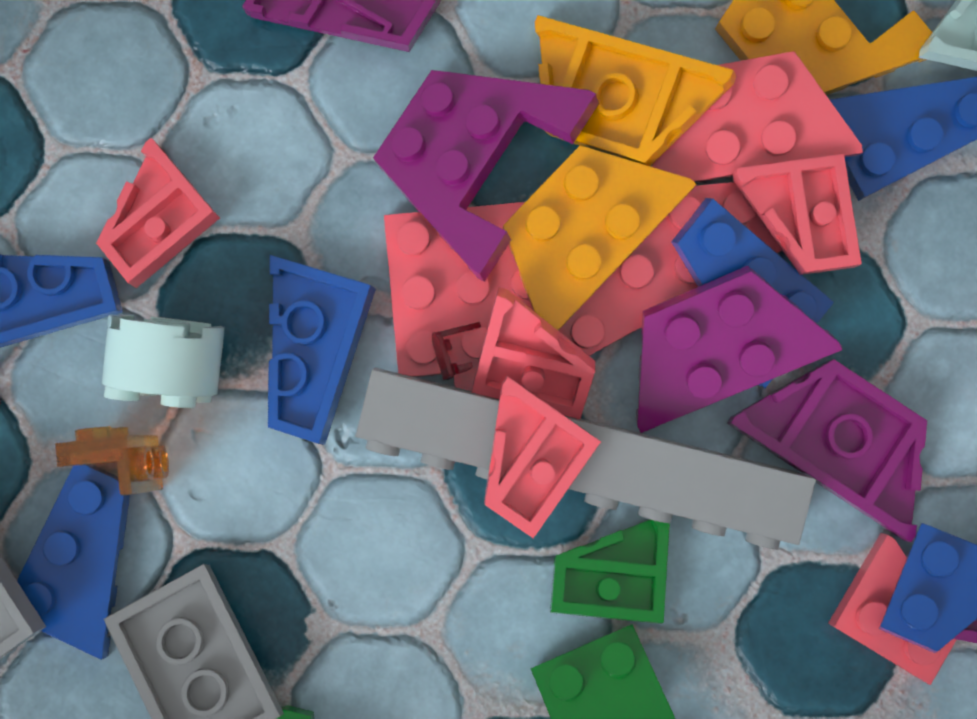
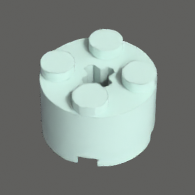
(162, 359)

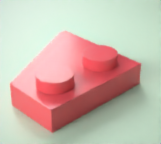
(534, 356)

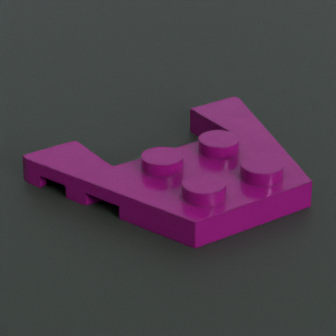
(375, 22)
(455, 138)

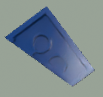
(906, 130)
(719, 244)
(314, 341)

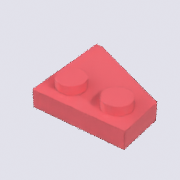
(805, 210)
(154, 218)
(532, 458)
(866, 603)

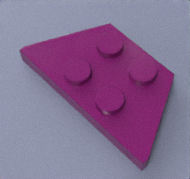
(720, 344)
(846, 439)

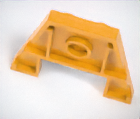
(821, 38)

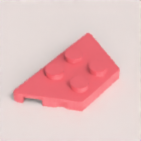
(763, 118)

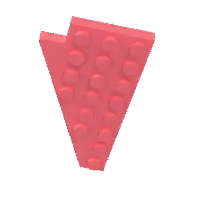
(439, 292)

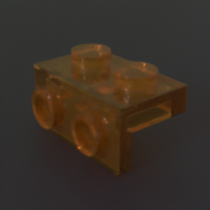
(138, 457)

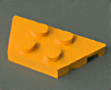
(641, 91)
(586, 226)

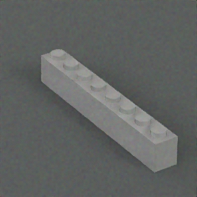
(626, 467)

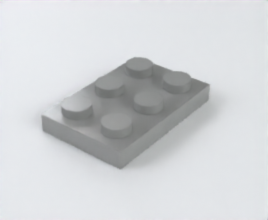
(191, 653)

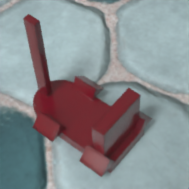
(443, 346)

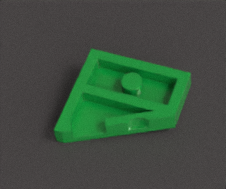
(615, 576)
(603, 681)

